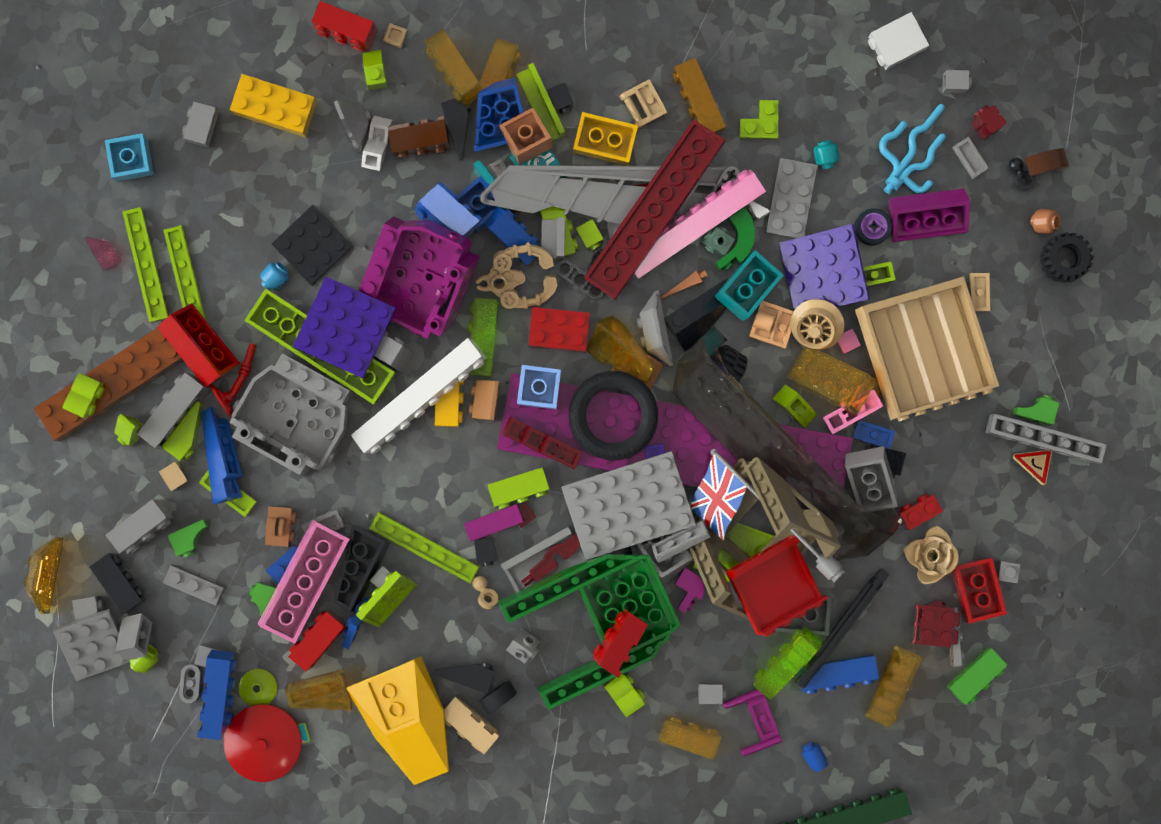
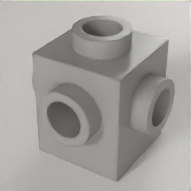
(523, 646)

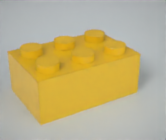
(605, 139)

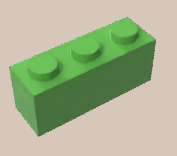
(977, 676)

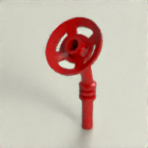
(227, 397)

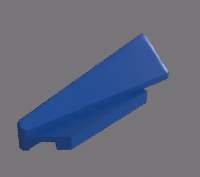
(221, 457)

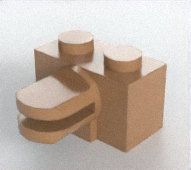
(280, 526)

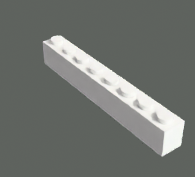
(419, 396)

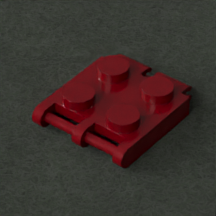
(936, 626)

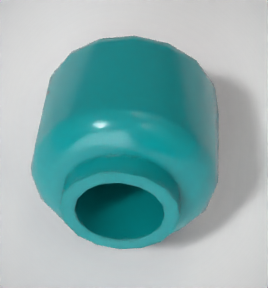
(826, 154)

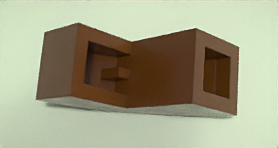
(1047, 162)

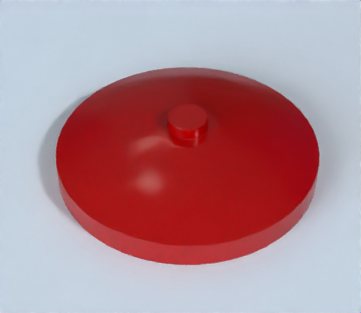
(263, 742)

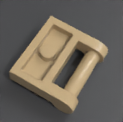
(649, 101)

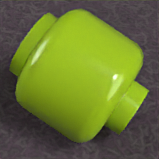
(145, 663)

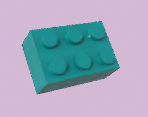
(748, 285)

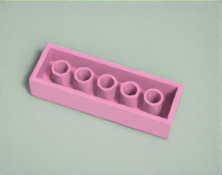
(303, 582)

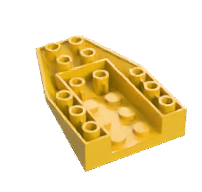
(406, 718)

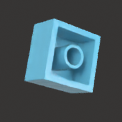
(129, 157)

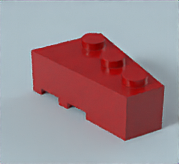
(619, 642)

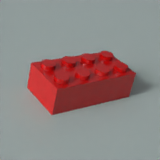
(198, 345)

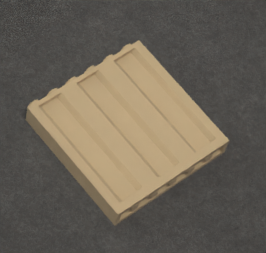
(927, 349)

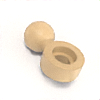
(480, 584)

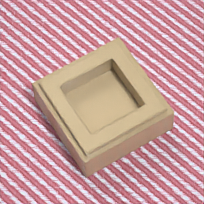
(395, 35)

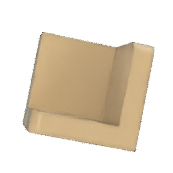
(173, 476)

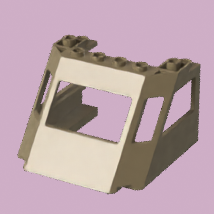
(784, 514)

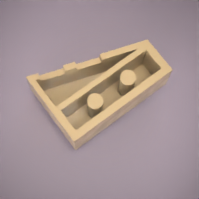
(470, 725)

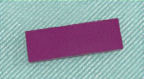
(494, 522)

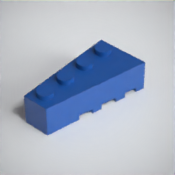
(217, 694)

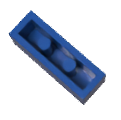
(510, 232)

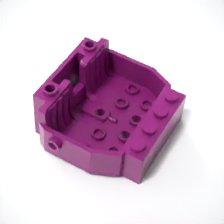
(415, 295)

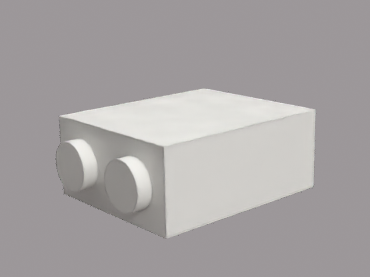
(897, 41)

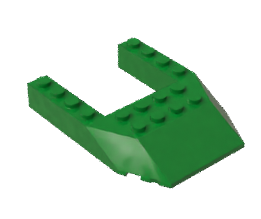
(606, 588)

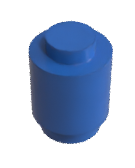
(814, 756)

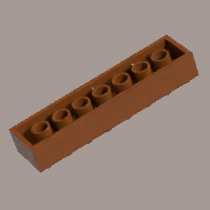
(121, 377)

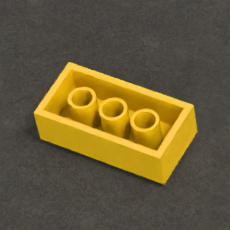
(273, 105)

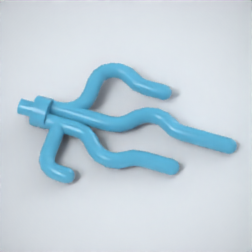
(900, 169)

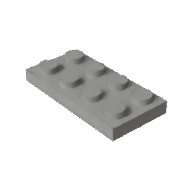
(791, 198)

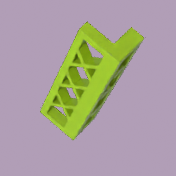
(540, 101)

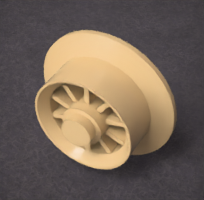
(817, 324)

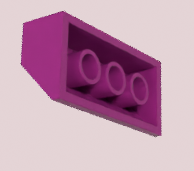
(929, 215)

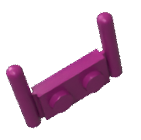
(762, 719)

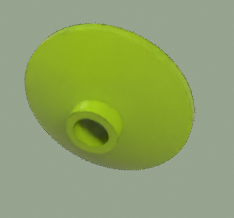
(267, 685)

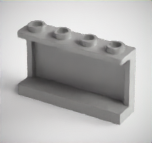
(519, 566)

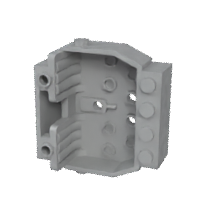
(271, 404)

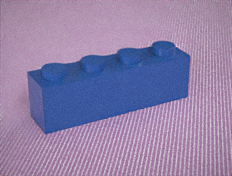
(843, 672)

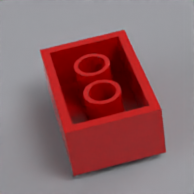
(344, 27)
(559, 330)
(978, 590)
(317, 639)

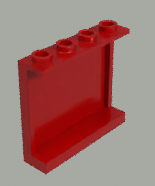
(775, 586)

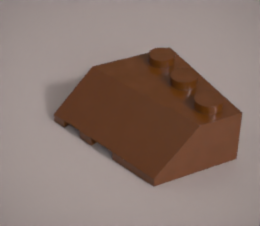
(420, 138)

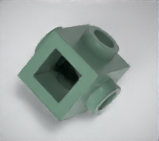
(717, 240)

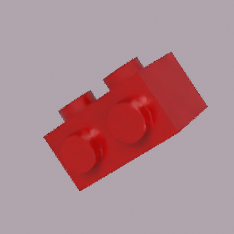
(919, 512)

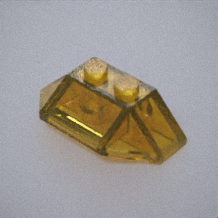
(43, 574)

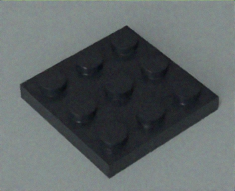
(312, 245)

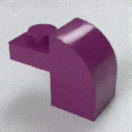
(693, 585)

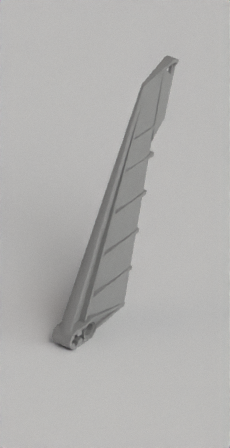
(539, 187)

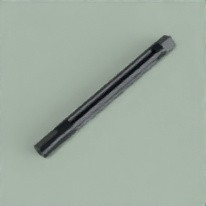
(842, 627)

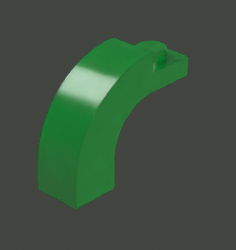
(745, 234)

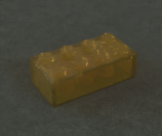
(831, 379)

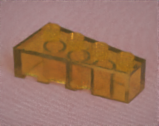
(893, 686)

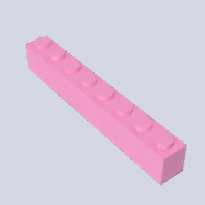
(702, 218)

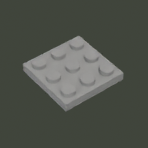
(90, 644)

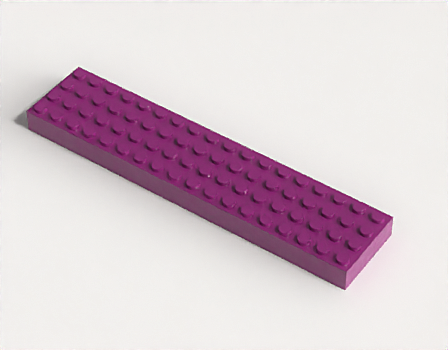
(618, 416)

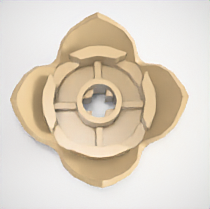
(921, 553)

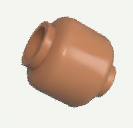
(1045, 221)

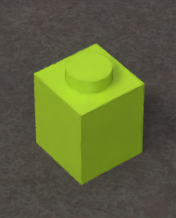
(590, 235)

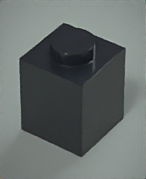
(560, 98)
(485, 551)

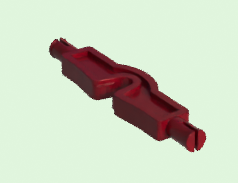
(548, 563)

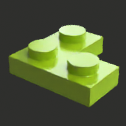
(766, 126)

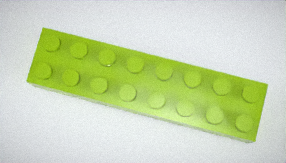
(283, 324)

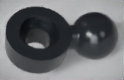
(1016, 166)

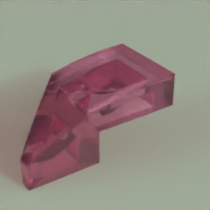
(103, 252)

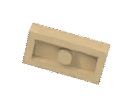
(980, 291)

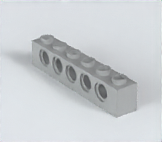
(1045, 438)

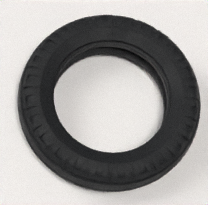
(603, 381)

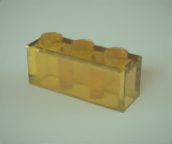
(500, 63)
(689, 737)

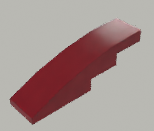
(542, 443)

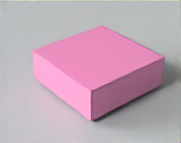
(848, 341)

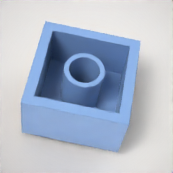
(539, 387)

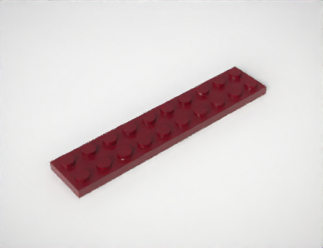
(654, 209)

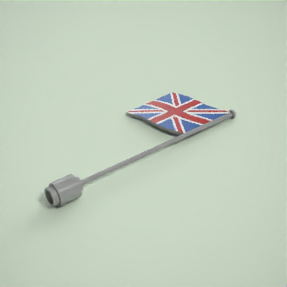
(720, 498)

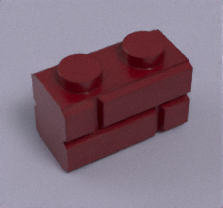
(988, 121)

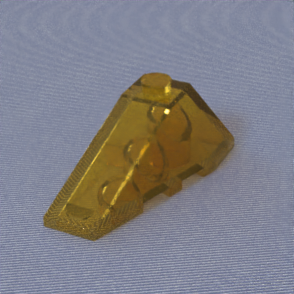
(616, 346)

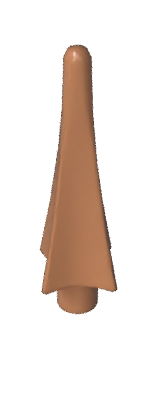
(692, 280)

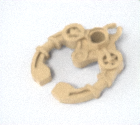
(511, 278)

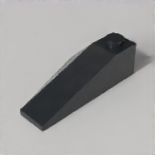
(695, 318)

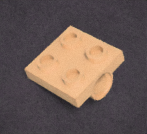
(772, 325)

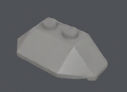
(654, 330)

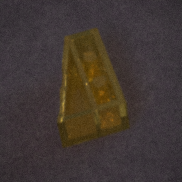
(320, 692)

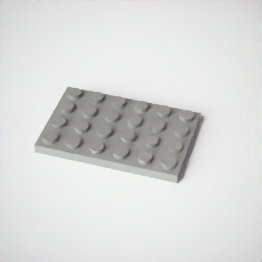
(628, 505)

